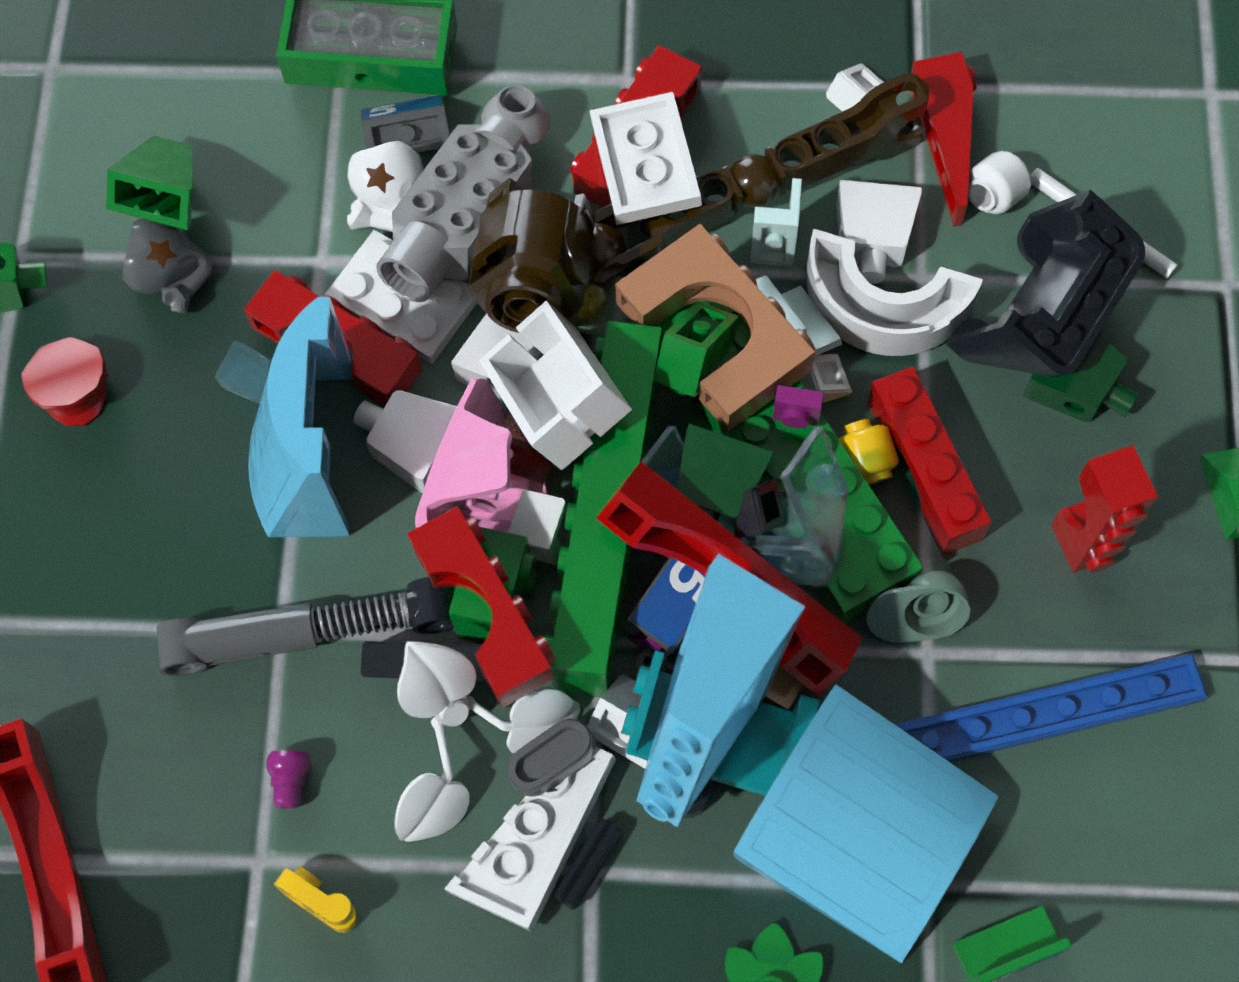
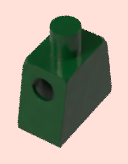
(1088, 386)
(719, 471)

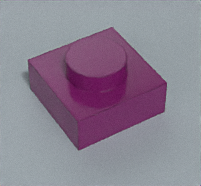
(797, 406)

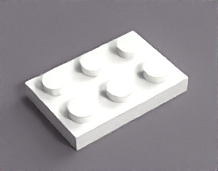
(645, 158)
(423, 324)

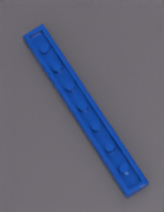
(1060, 709)

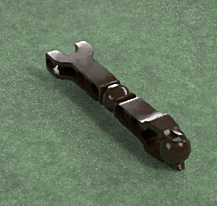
(753, 180)

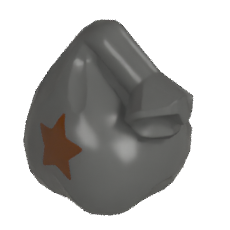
(165, 263)

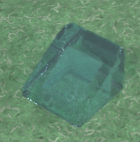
(244, 372)

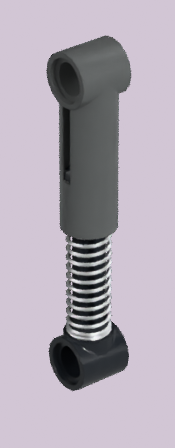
(192, 645)

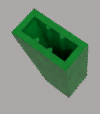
(154, 183)

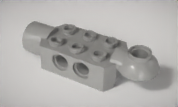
(443, 208)

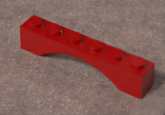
(662, 520)
(59, 914)

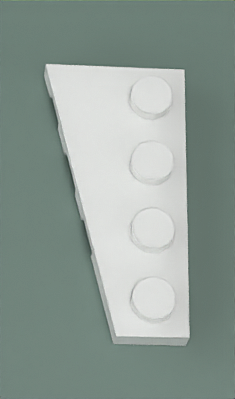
(529, 850)

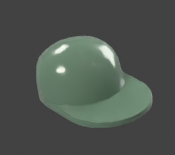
(926, 609)

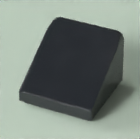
(760, 510)

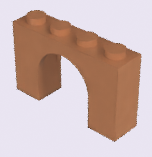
(701, 270)

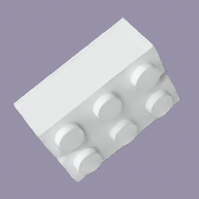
(561, 394)

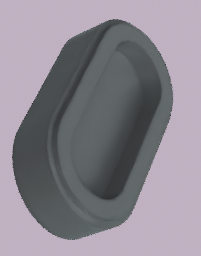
(551, 757)

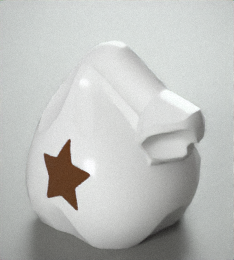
(380, 181)

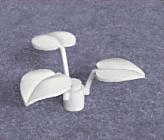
(436, 686)

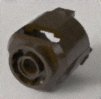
(542, 257)

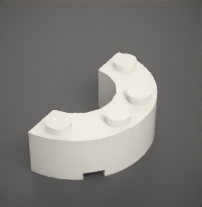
(881, 319)

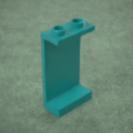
(755, 755)

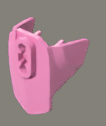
(475, 465)

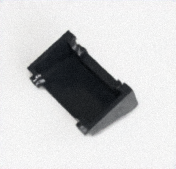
(1079, 274)

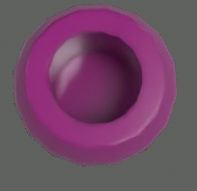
(288, 776)

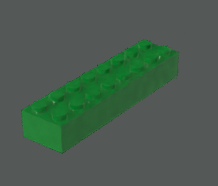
(872, 548)
(597, 560)

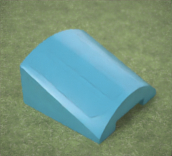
(285, 452)
(866, 824)

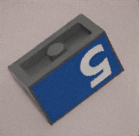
(415, 122)
(666, 604)

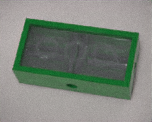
(369, 44)

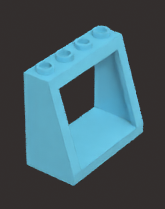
(715, 684)

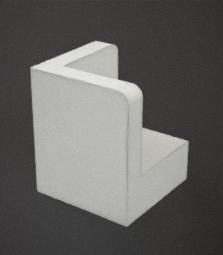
(539, 519)

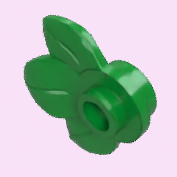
(772, 960)

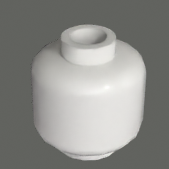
(998, 182)

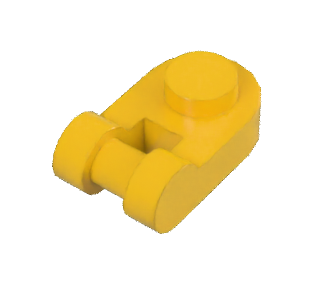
(303, 890)

